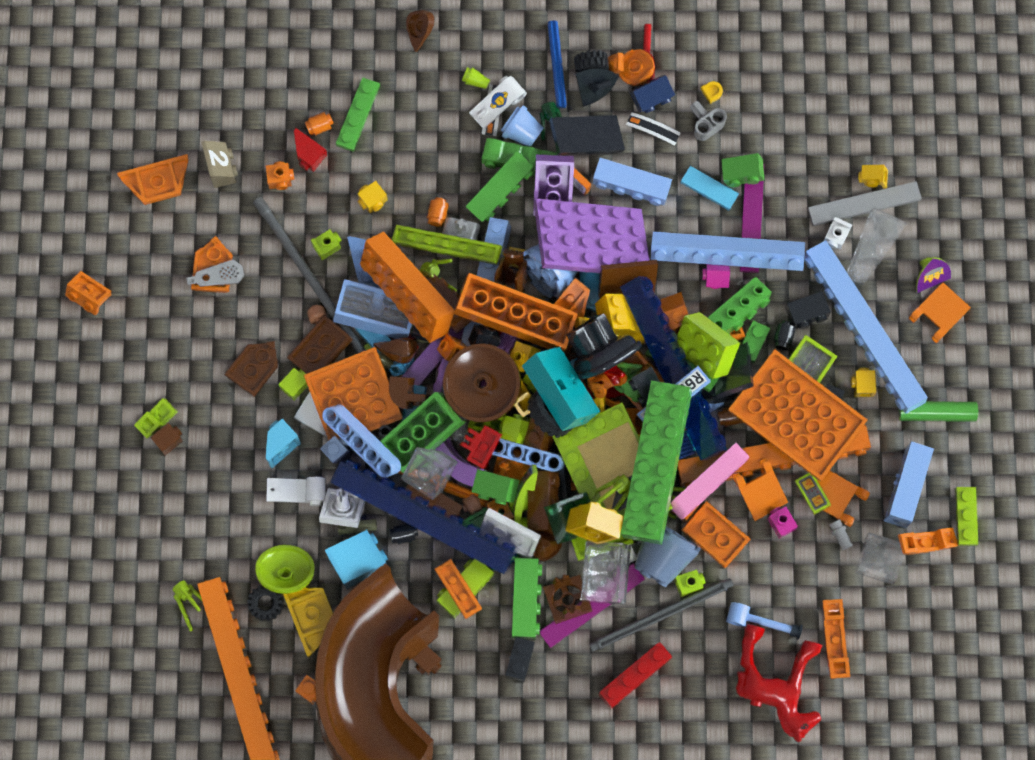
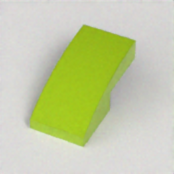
(156, 418)

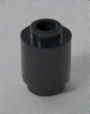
(784, 335)
(403, 533)

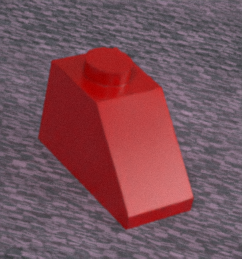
(308, 151)

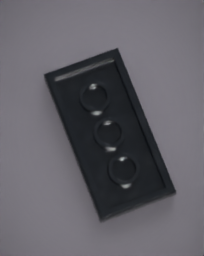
(586, 135)

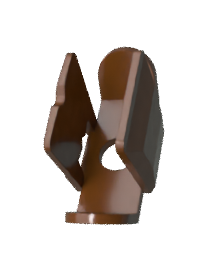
(513, 279)

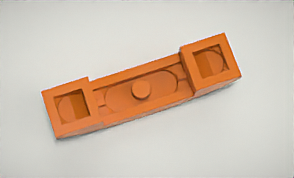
(927, 541)
(835, 639)

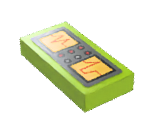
(812, 493)

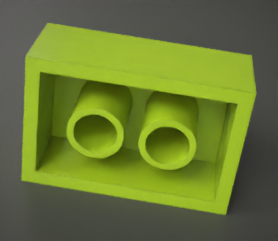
(707, 345)

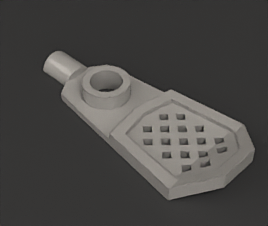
(215, 275)

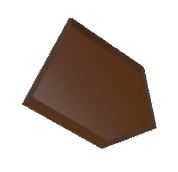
(253, 367)

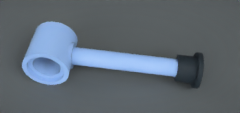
(739, 615)

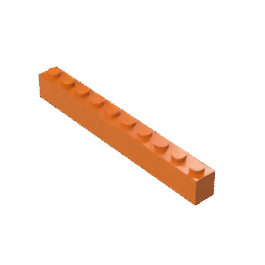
(692, 468)
(236, 670)

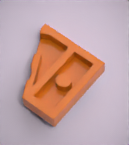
(574, 298)

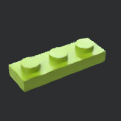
(966, 516)

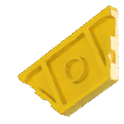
(310, 615)

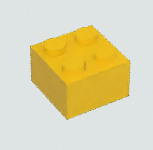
(594, 523)

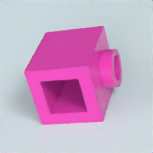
(716, 276)
(782, 521)

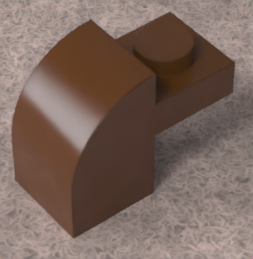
(402, 393)

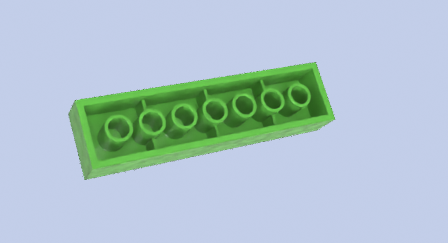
(656, 462)

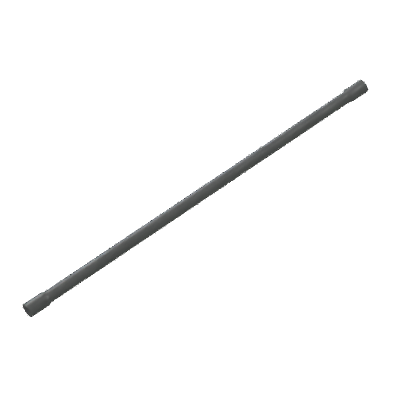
(266, 213)

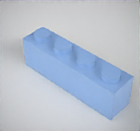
(632, 182)

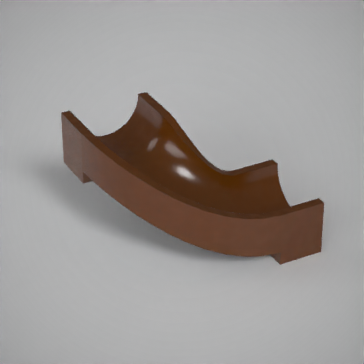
(359, 672)

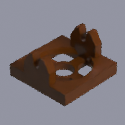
(572, 610)

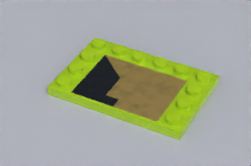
(600, 453)

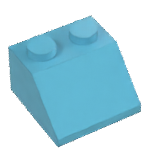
(280, 442)

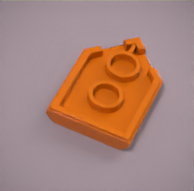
(208, 256)

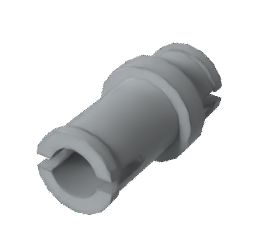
(840, 534)

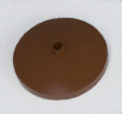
(464, 378)

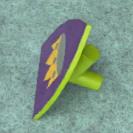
(933, 272)

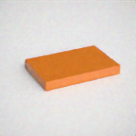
(715, 534)

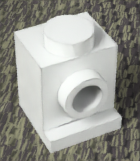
(840, 227)

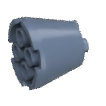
(666, 560)

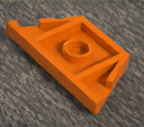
(156, 180)

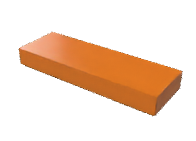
(458, 589)

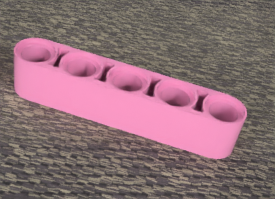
(709, 481)

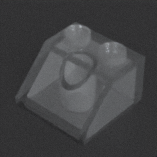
(429, 471)

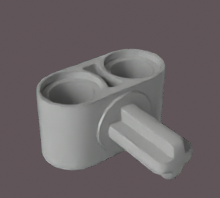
(706, 121)
(461, 228)

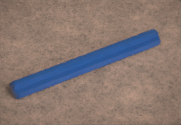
(557, 66)

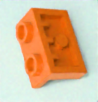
(87, 292)

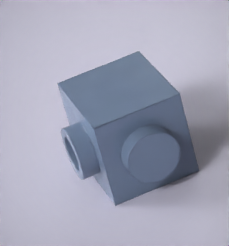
(335, 449)

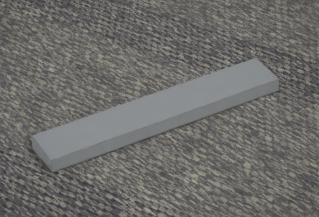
(864, 203)

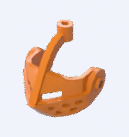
(599, 390)

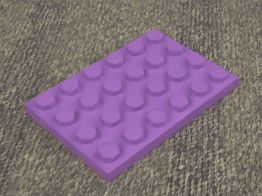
(588, 235)

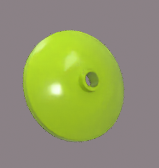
(284, 569)

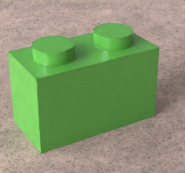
(743, 170)
(495, 486)

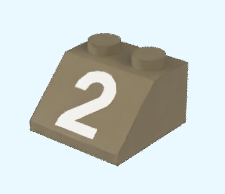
(219, 163)

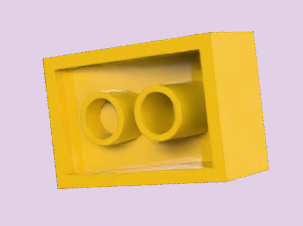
(618, 315)

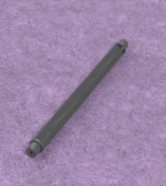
(661, 614)

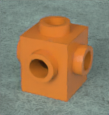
(279, 175)

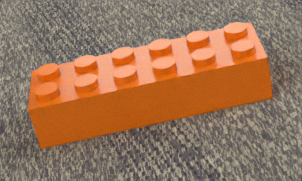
(406, 287)
(514, 313)

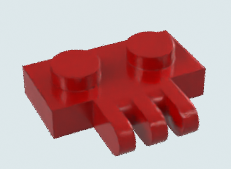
(481, 445)

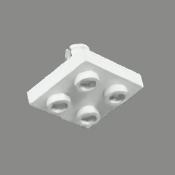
(341, 508)

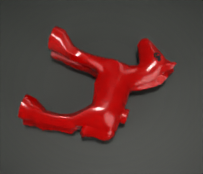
(777, 692)

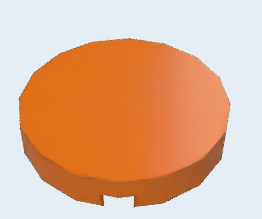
(637, 67)

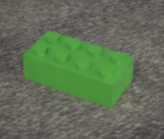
(423, 428)

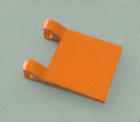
(943, 309)
(761, 493)
(839, 494)

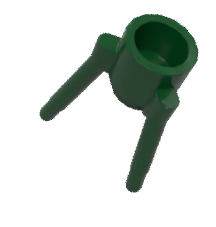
(549, 111)

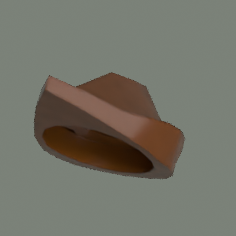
(419, 26)
(398, 350)
(547, 546)

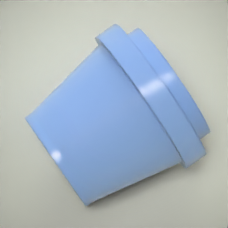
(522, 127)

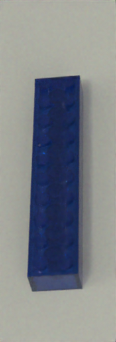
(423, 516)

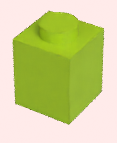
(293, 384)

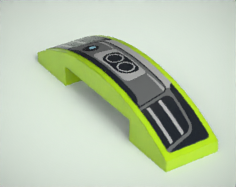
(526, 483)

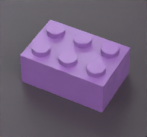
(553, 178)

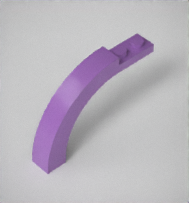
(464, 470)

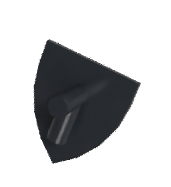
(595, 84)

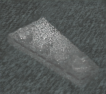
(875, 241)

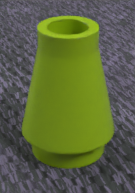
(475, 78)

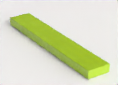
(447, 244)

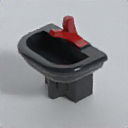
(600, 349)

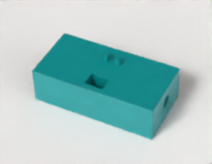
(560, 388)

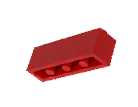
(635, 675)

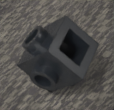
(484, 335)

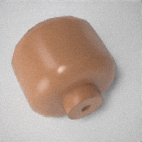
(315, 313)
(471, 504)

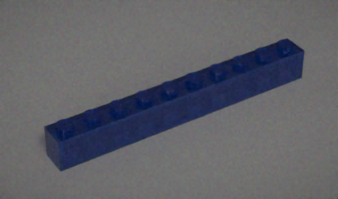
(672, 363)

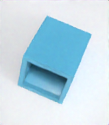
(356, 558)

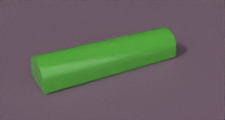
(942, 412)

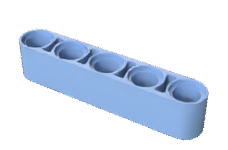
(353, 438)
(525, 458)

